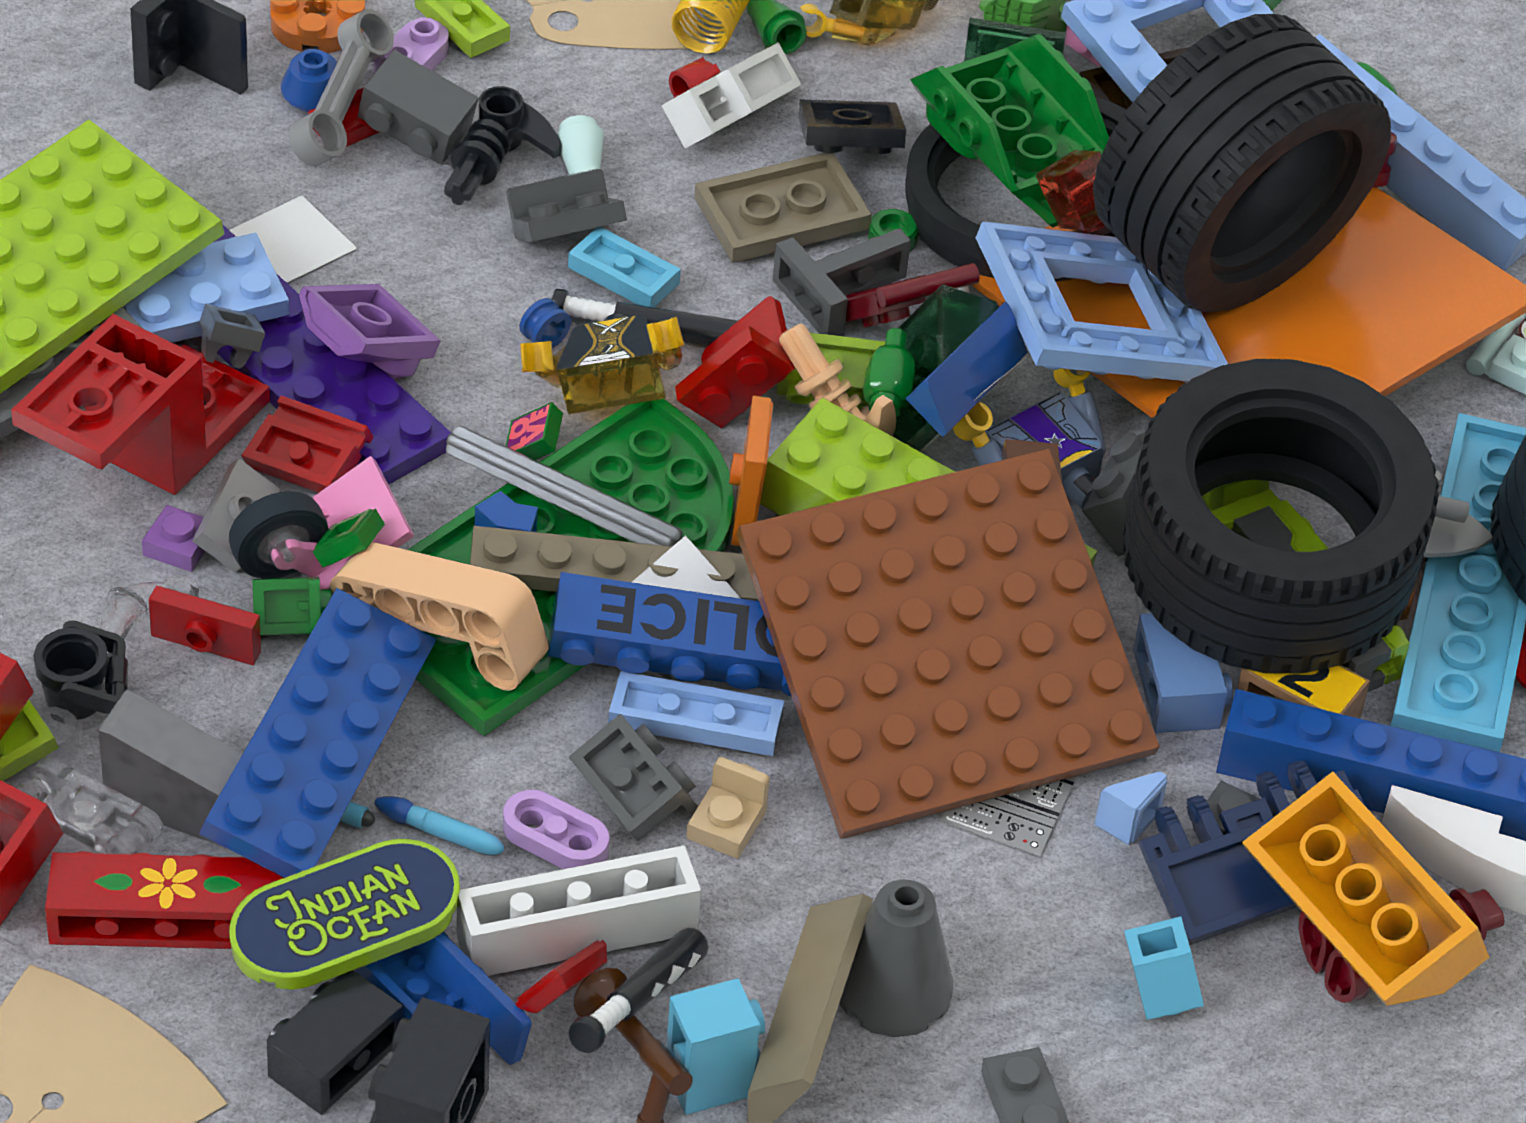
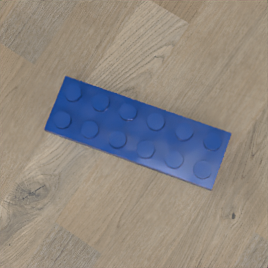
(318, 737)

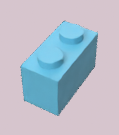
(716, 1041)

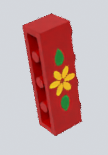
(147, 898)

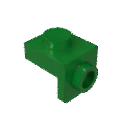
(289, 604)

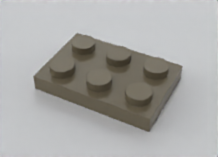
(781, 201)

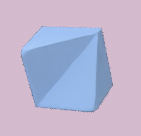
(1130, 806)

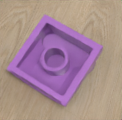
(368, 326)

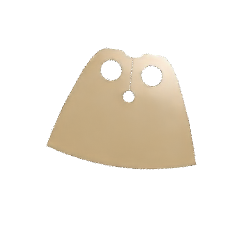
(612, 23)
(94, 1056)

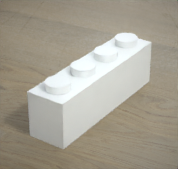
(566, 910)

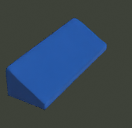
(969, 371)

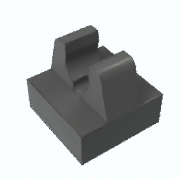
(230, 328)

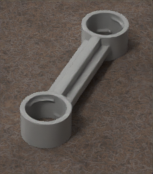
(341, 88)

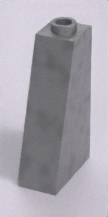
(164, 762)

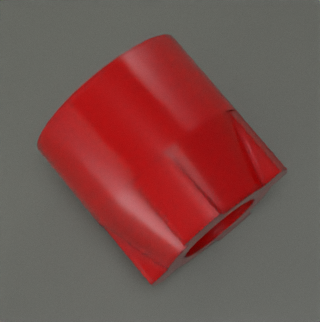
(691, 76)

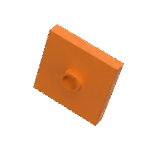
(750, 467)

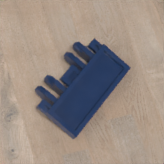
(1219, 881)

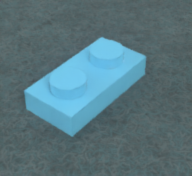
(624, 268)

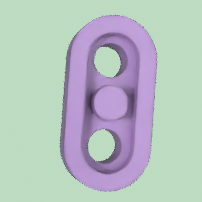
(421, 41)
(559, 830)

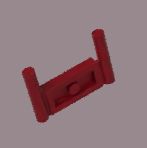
(893, 300)

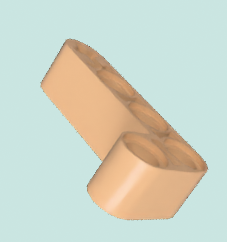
(453, 601)

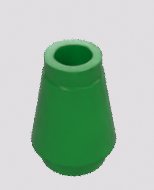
(777, 24)

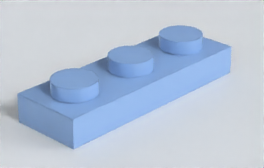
(698, 713)

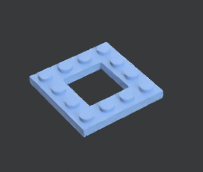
(1113, 37)
(1025, 269)

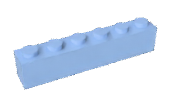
(1447, 181)

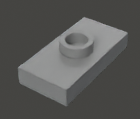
(237, 490)

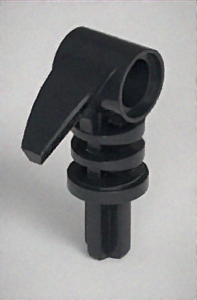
(499, 129)

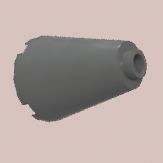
(900, 964)

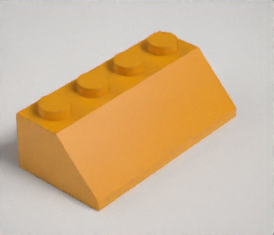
(1367, 895)

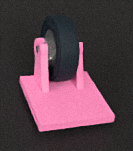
(283, 528)

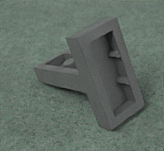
(821, 285)

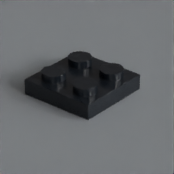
(841, 124)

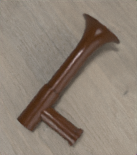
(667, 1072)

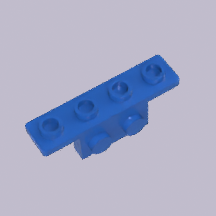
(448, 976)

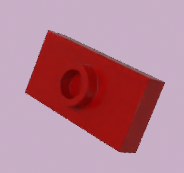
(205, 625)

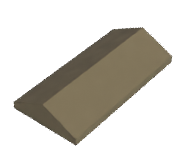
(807, 1006)

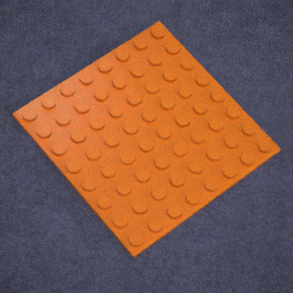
(1372, 304)

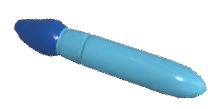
(439, 825)

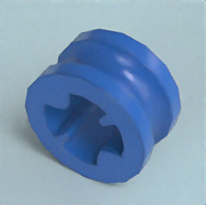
(545, 322)

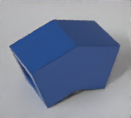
(504, 513)

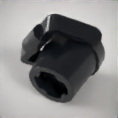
(75, 665)

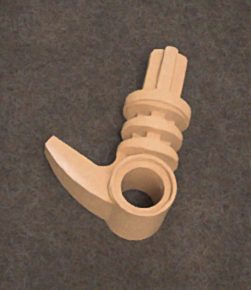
(821, 380)

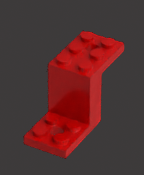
(140, 405)

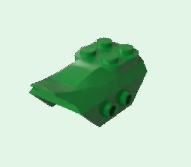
(1015, 114)

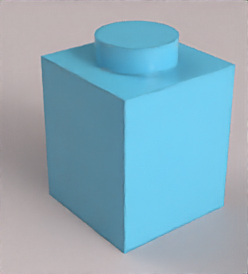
(1164, 968)

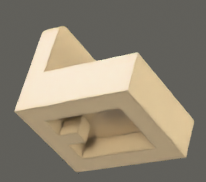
(730, 808)

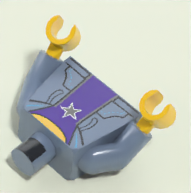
(1057, 419)

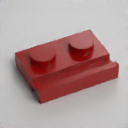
(306, 445)

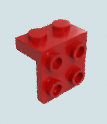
(738, 366)

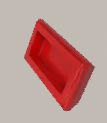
(563, 978)

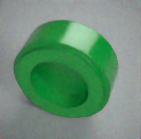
(893, 219)

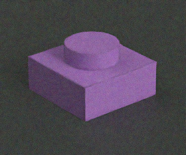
(171, 539)

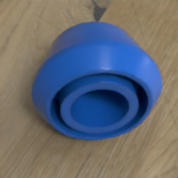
(307, 78)

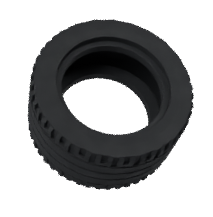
(1241, 162)
(1296, 429)

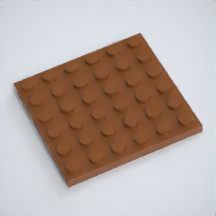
(946, 642)

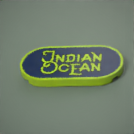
(344, 913)

